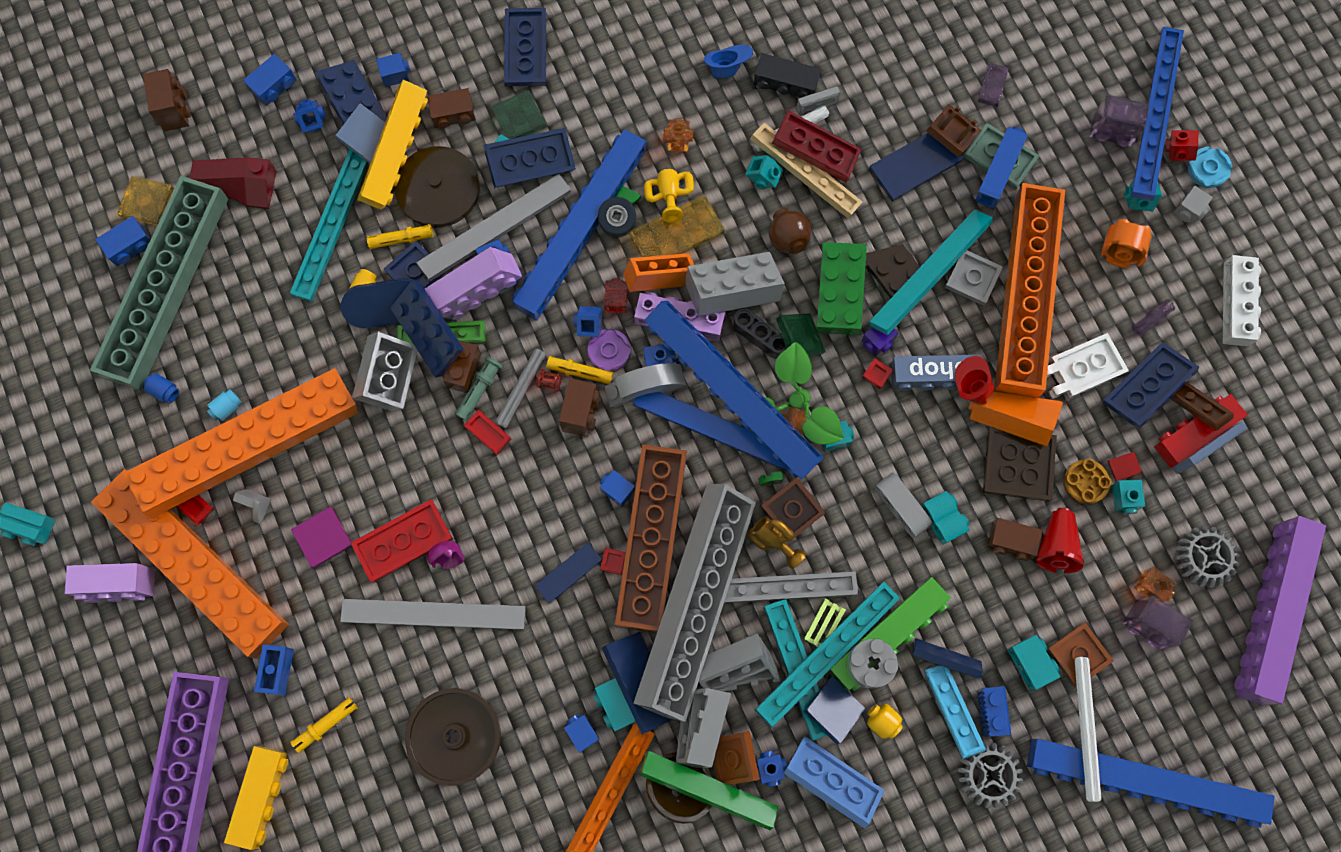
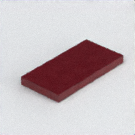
(816, 146)

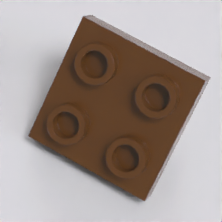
(953, 130)

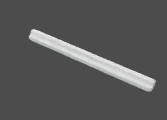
(1087, 727)

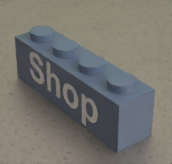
(925, 371)

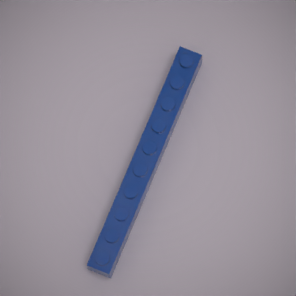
(579, 225)
(733, 389)
(1154, 782)

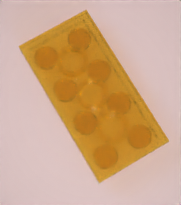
(665, 238)

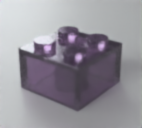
(1119, 120)
(1157, 623)

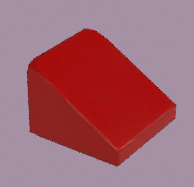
(1124, 466)

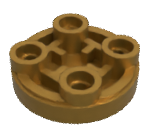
(1086, 481)

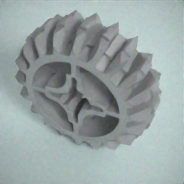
(1196, 570)
(982, 782)

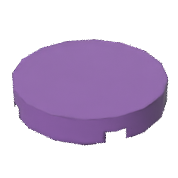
(609, 350)

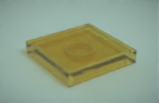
(145, 200)

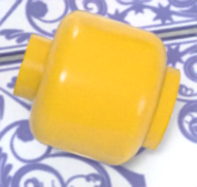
(884, 721)

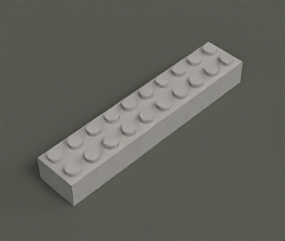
(695, 603)

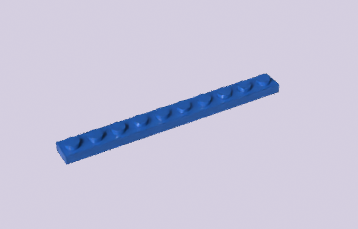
(1158, 114)

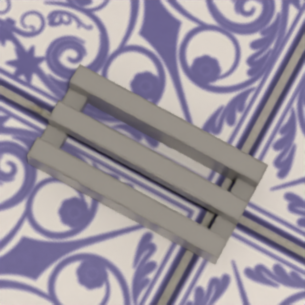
(816, 100)

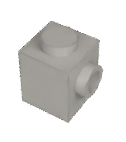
(1193, 205)

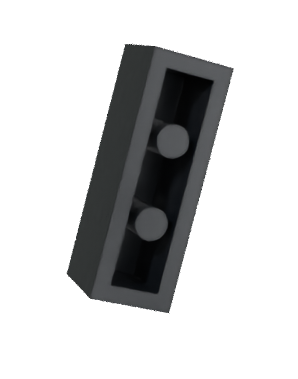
(786, 76)

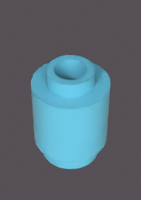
(224, 405)

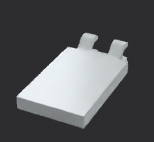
(1085, 367)

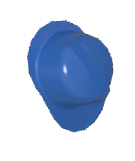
(727, 61)

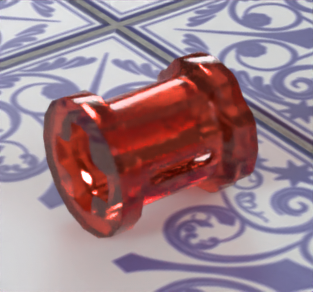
(549, 380)

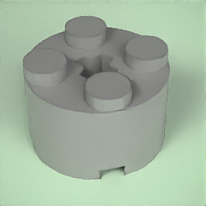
(885, 665)

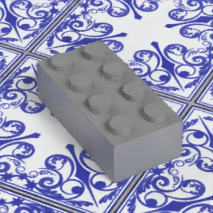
(734, 283)

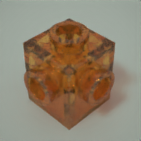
(678, 134)

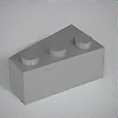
(738, 665)
(702, 728)

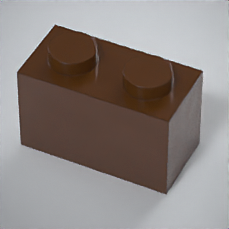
(451, 108)
(462, 370)
(1014, 539)

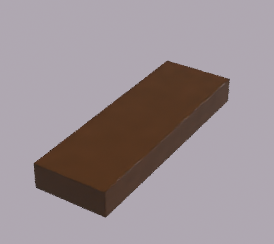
(1202, 406)

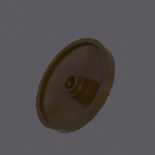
(437, 186)
(453, 736)

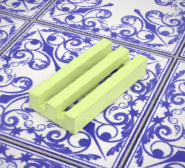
(833, 607)

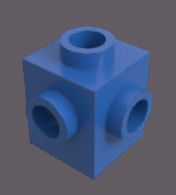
(309, 123)
(780, 764)

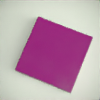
(322, 537)

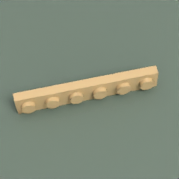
(810, 175)

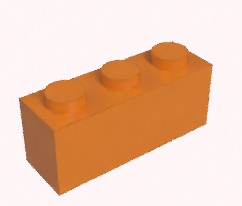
(657, 272)

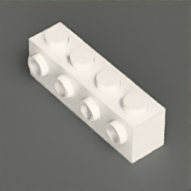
(1241, 301)

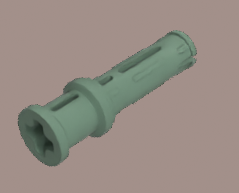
(483, 379)

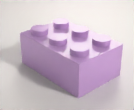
(110, 582)

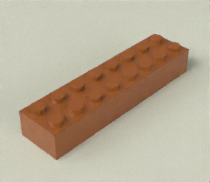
(651, 539)

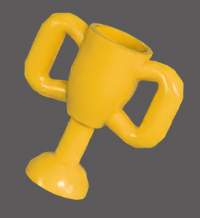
(669, 189)

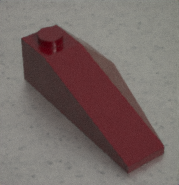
(241, 179)

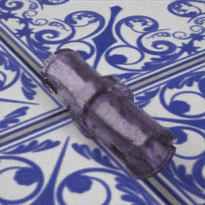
(1153, 317)

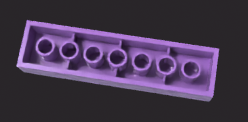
(1279, 611)
(183, 763)

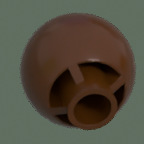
(789, 231)

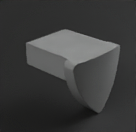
(256, 501)

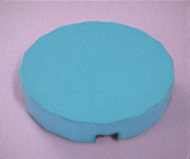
(1210, 168)

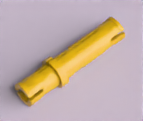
(396, 237)
(569, 367)
(315, 731)

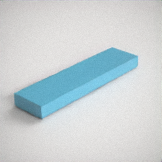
(954, 711)

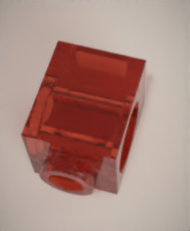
(616, 296)

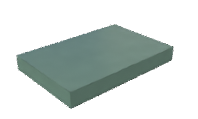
(984, 148)

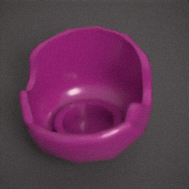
(446, 554)

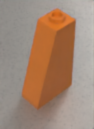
(1018, 415)

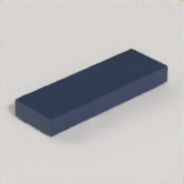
(568, 573)
(947, 658)

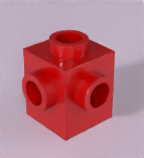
(1182, 145)

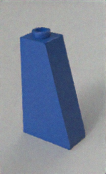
(1001, 167)

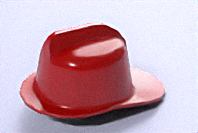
(974, 379)

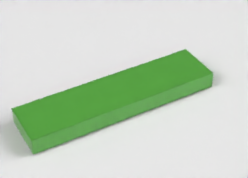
(469, 331)

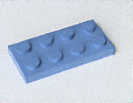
(834, 782)

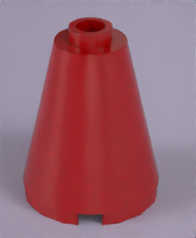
(1061, 544)

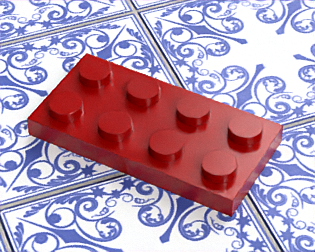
(401, 541)

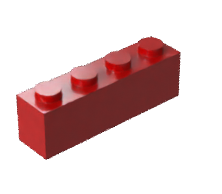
(1195, 434)

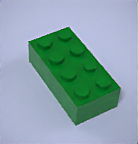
(841, 288)

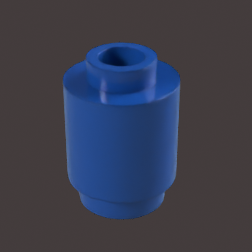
(160, 388)

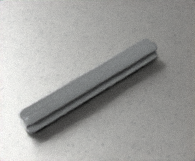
(520, 388)

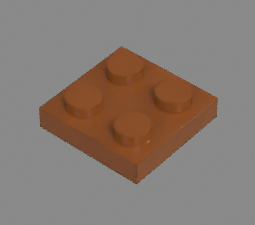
(1079, 643)
(735, 759)

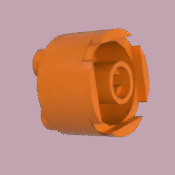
(1126, 244)

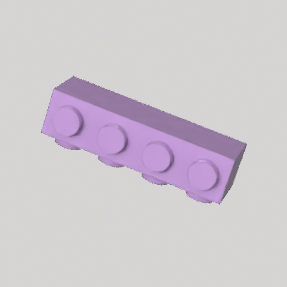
(708, 325)

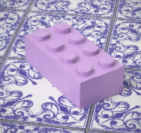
(474, 283)

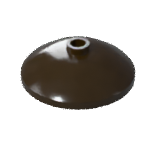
(676, 808)

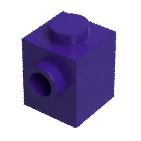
(878, 342)

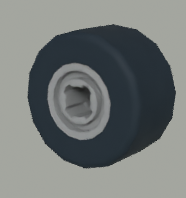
(617, 216)

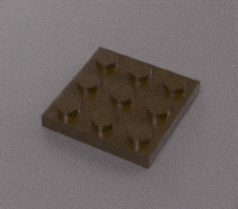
(1019, 466)

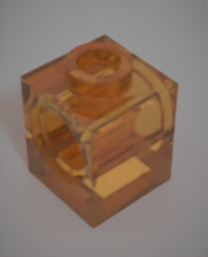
(1146, 584)

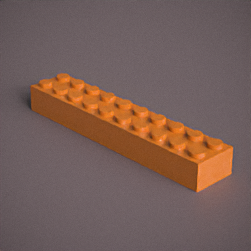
(1030, 291)
(240, 443)
(193, 569)

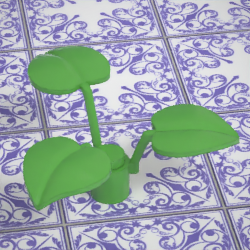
(795, 366)

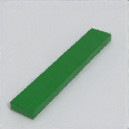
(709, 790)

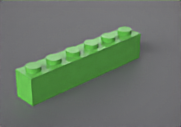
(899, 625)

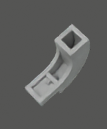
(644, 381)

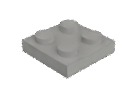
(974, 277)

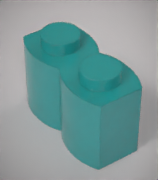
(945, 517)

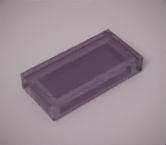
(993, 84)

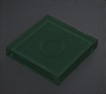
(518, 115)
(801, 329)

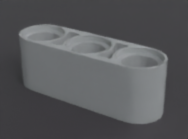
(903, 505)

